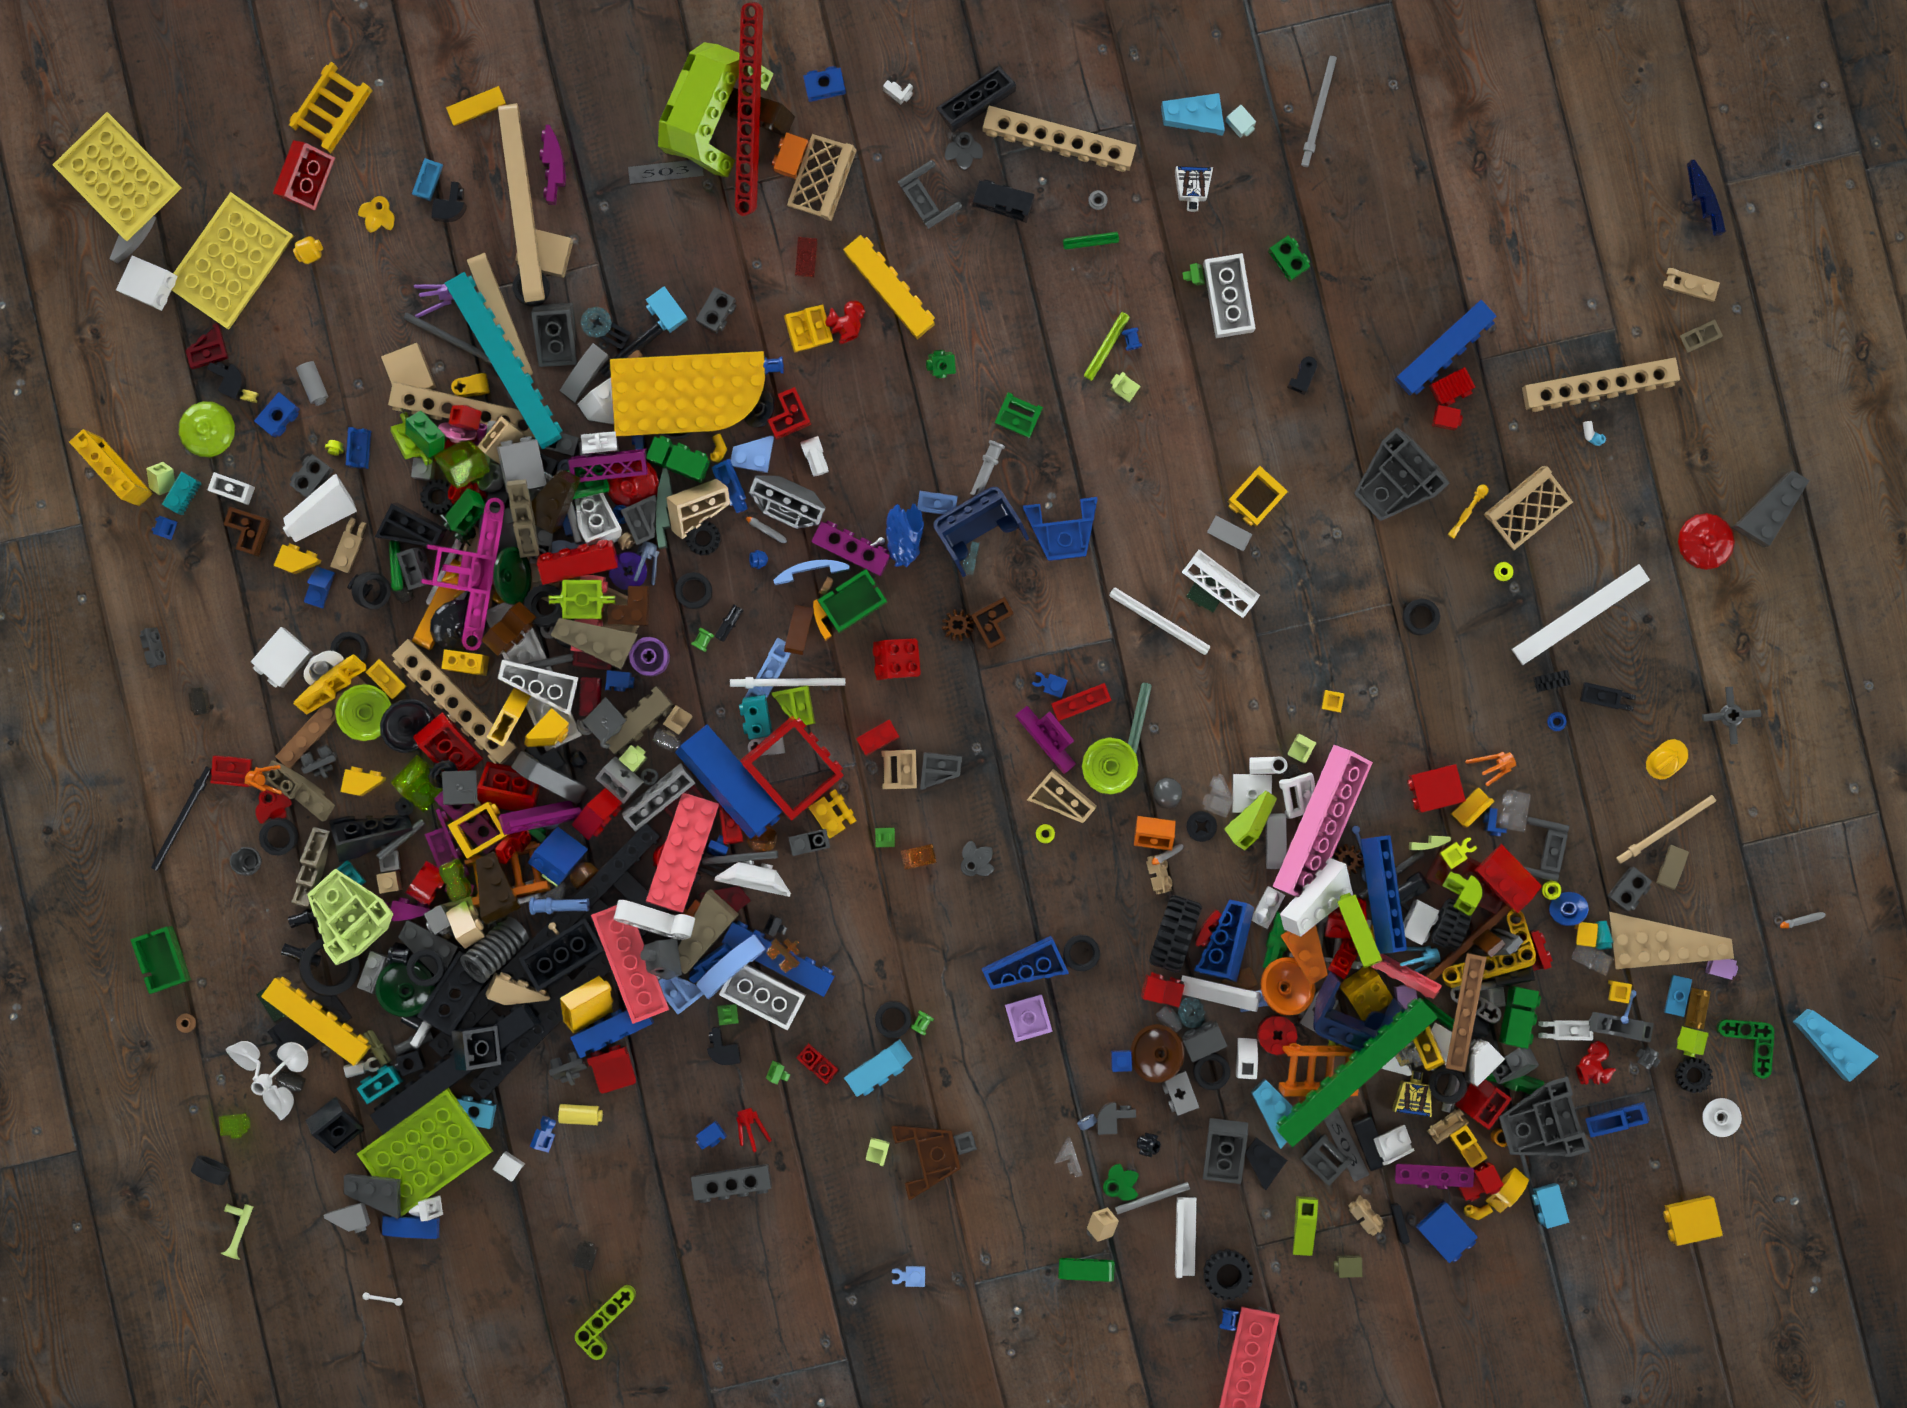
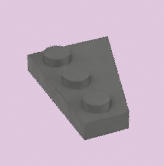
(420, 938)
(1511, 940)
(375, 1191)

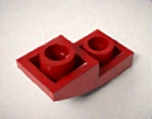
(513, 842)
(1204, 933)
(1343, 959)
(817, 1063)

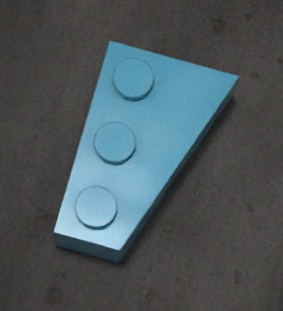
(1194, 113)
(878, 1069)
(1272, 1107)

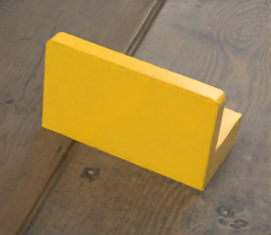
(1472, 808)

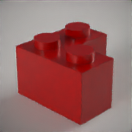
(793, 418)
(597, 814)
(1162, 990)
(1485, 1180)

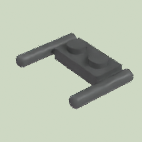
(921, 200)
(1553, 849)

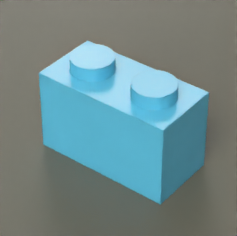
(666, 309)
(1550, 1205)

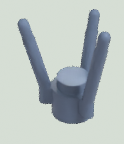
(647, 551)

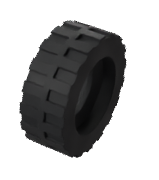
(531, 602)

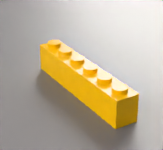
(889, 287)
(316, 1021)

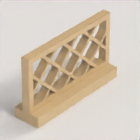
(837, 181)
(1517, 495)

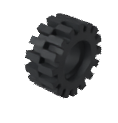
(427, 493)
(708, 548)
(1552, 680)
(1682, 1078)

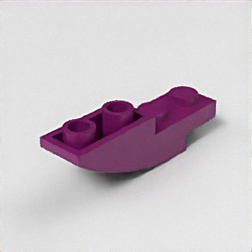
(553, 158)
(404, 910)

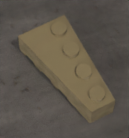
(600, 642)
(640, 718)
(710, 922)

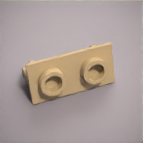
(1162, 882)
(1447, 1126)
(1372, 1222)

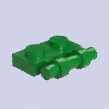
(590, 488)

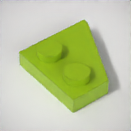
(796, 703)

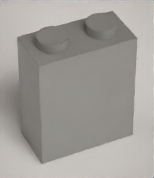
(521, 462)

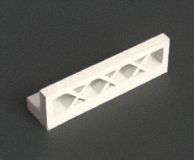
(1224, 578)
(1221, 993)
(1185, 1236)

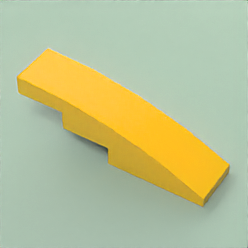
(327, 685)

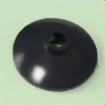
(762, 411)

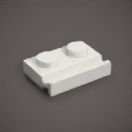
(1393, 1144)

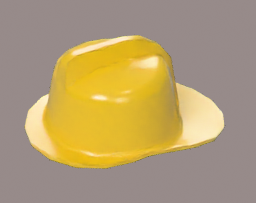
(1667, 759)

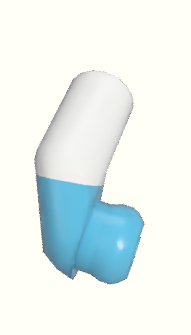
(1591, 436)

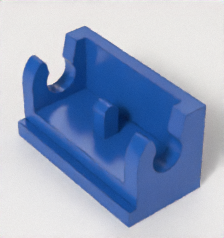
(358, 448)

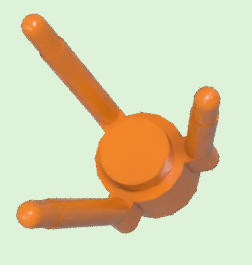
(1504, 762)
(257, 779)

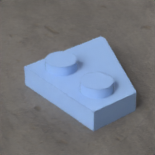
(680, 993)

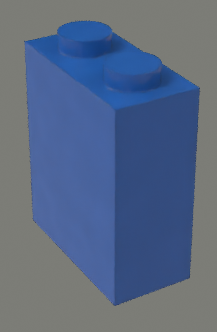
(557, 855)
(1447, 1232)

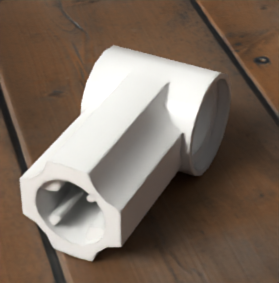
(813, 452)
(1264, 765)

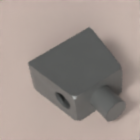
(662, 958)

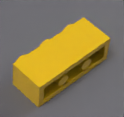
(1429, 1049)

